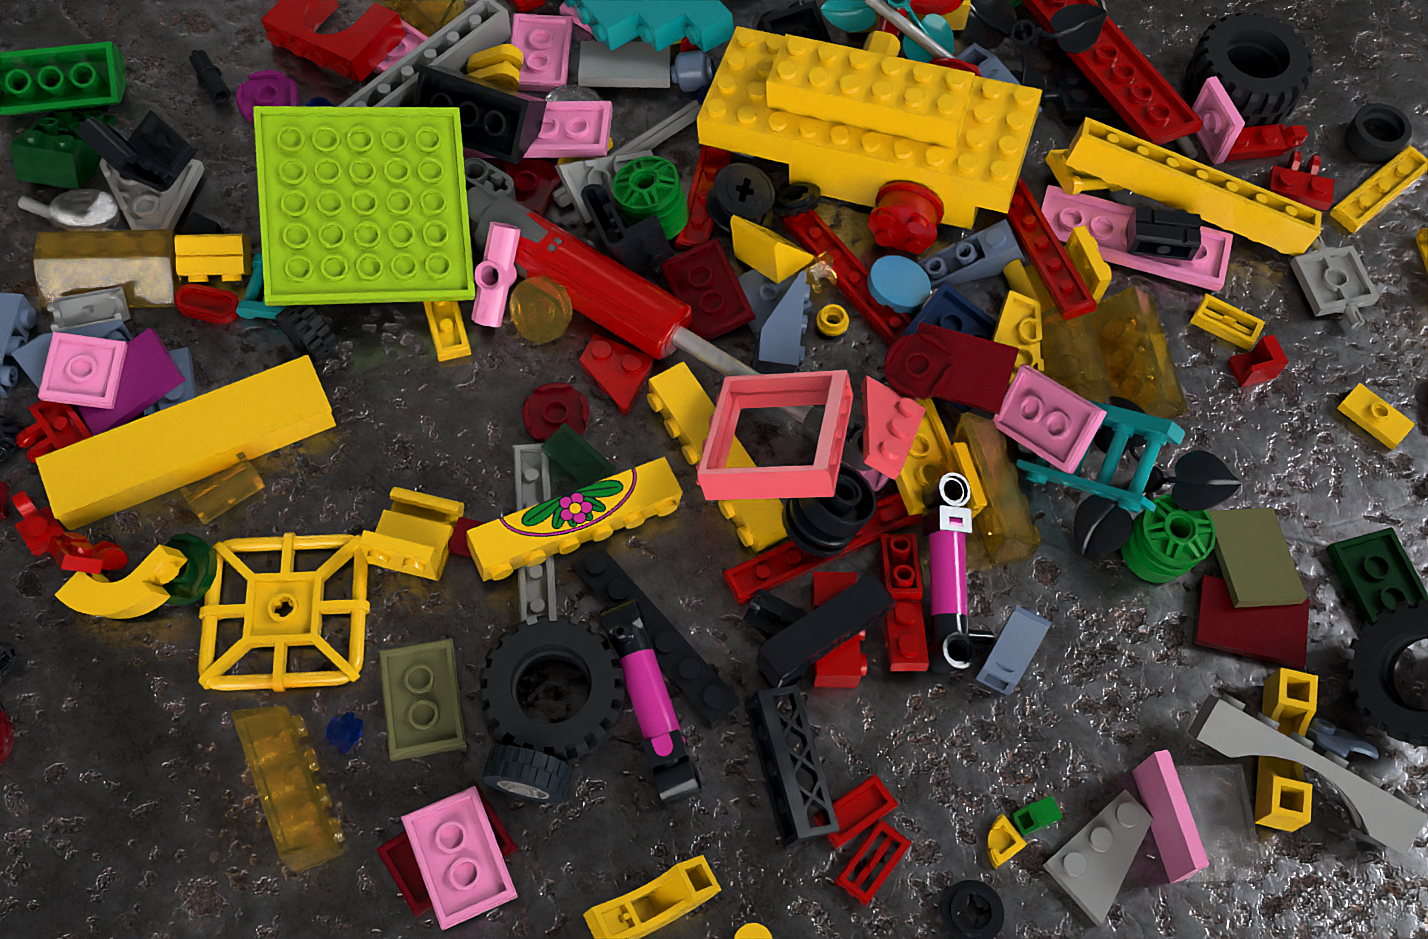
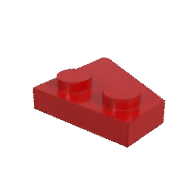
(616, 369)

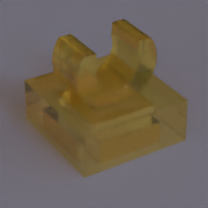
(819, 267)

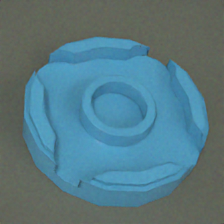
(899, 283)

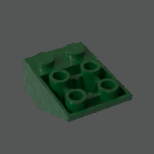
(54, 152)

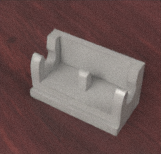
(88, 309)

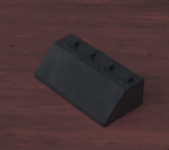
(491, 115)

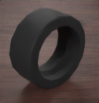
(1386, 117)

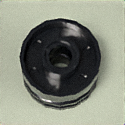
(829, 523)

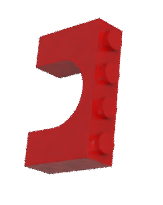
(349, 52)

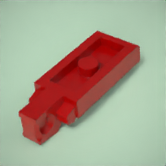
(1266, 141)

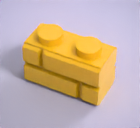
(213, 256)

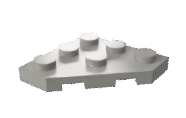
(150, 208)

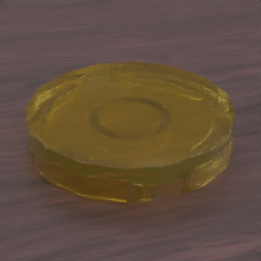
(540, 309)

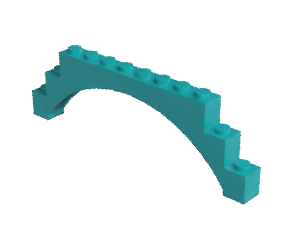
(656, 21)

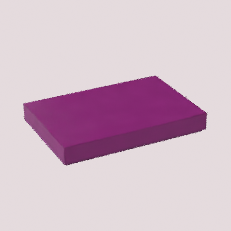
(145, 378)

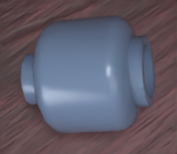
(693, 70)

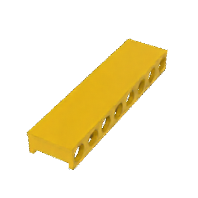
(184, 443)

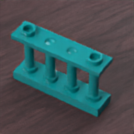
(1124, 424)

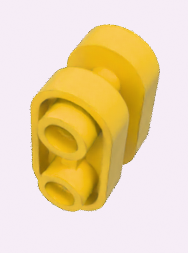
(497, 65)

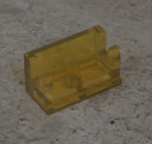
(224, 490)

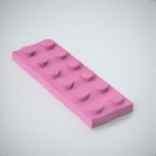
(568, 131)
(1108, 225)

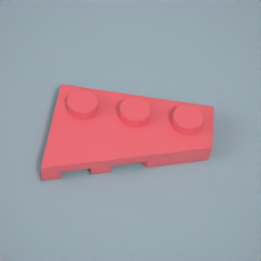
(889, 427)

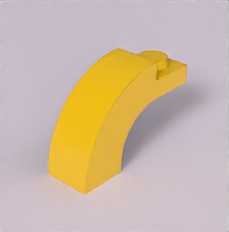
(127, 597)
(655, 903)

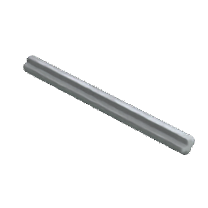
(647, 140)

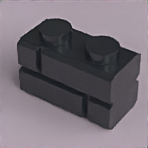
(1163, 233)

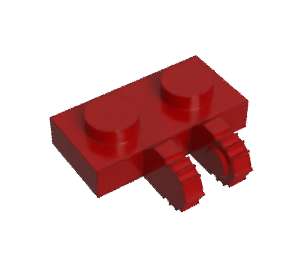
(1301, 186)
(56, 421)
(78, 554)

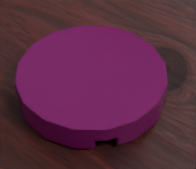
(266, 89)

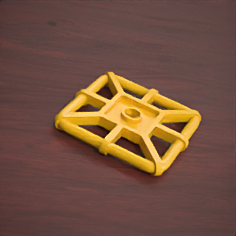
(299, 628)

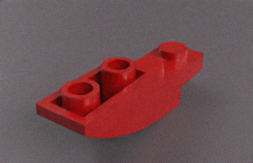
(905, 623)

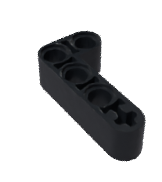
(823, 630)

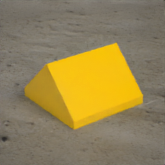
(766, 250)

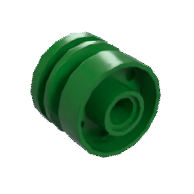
(650, 188)
(1168, 541)

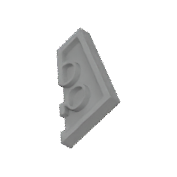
(593, 171)
(1100, 855)

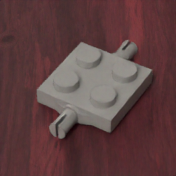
(1335, 281)

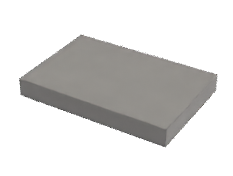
(626, 66)

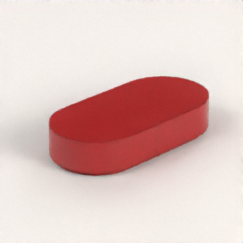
(206, 303)

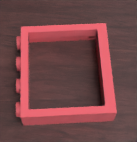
(776, 390)

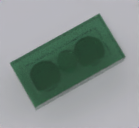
(577, 457)

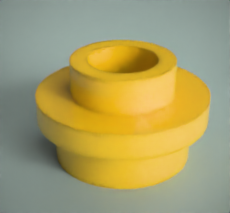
(835, 313)

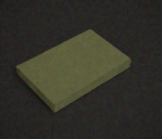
(1255, 558)
(422, 699)

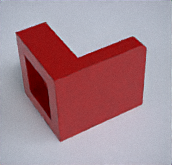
(1260, 364)

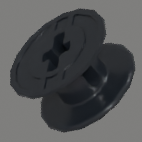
(742, 181)

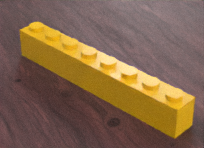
(1193, 187)

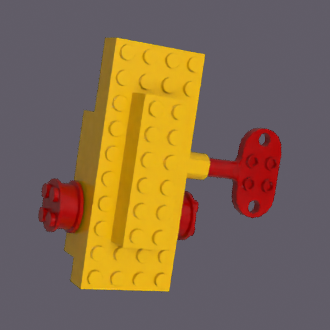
(875, 126)

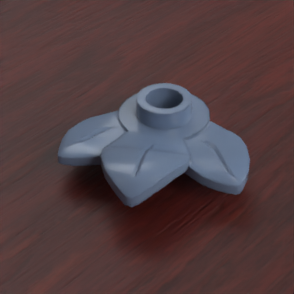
(1336, 740)

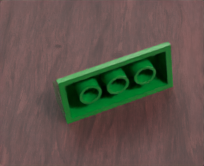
(61, 78)

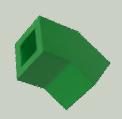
(1037, 816)

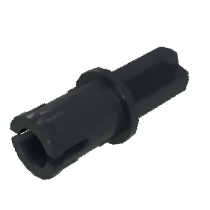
(209, 76)

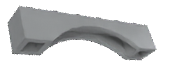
(1374, 811)

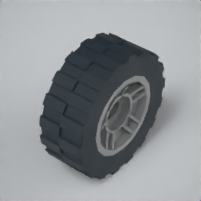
(527, 774)

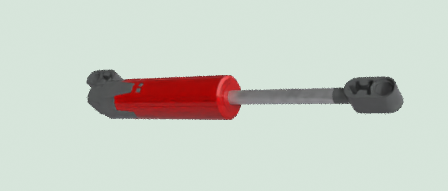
(609, 290)

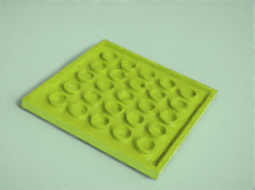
(362, 205)

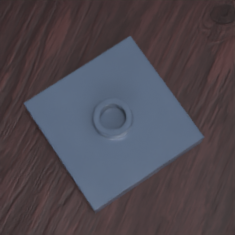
(765, 296)

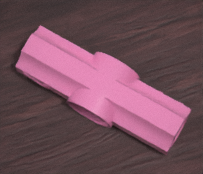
(498, 254)

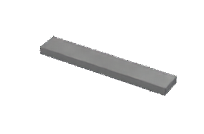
(532, 487)

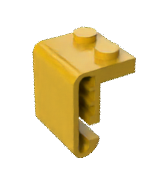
(1084, 255)
(413, 534)

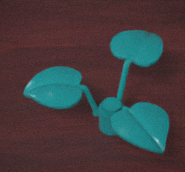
(858, 16)

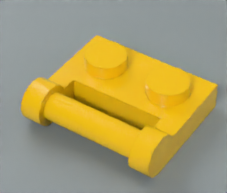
(1072, 180)

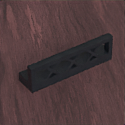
(780, 772)

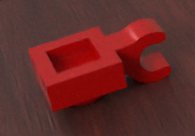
(37, 524)

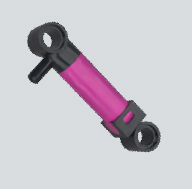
(946, 528)
(664, 741)

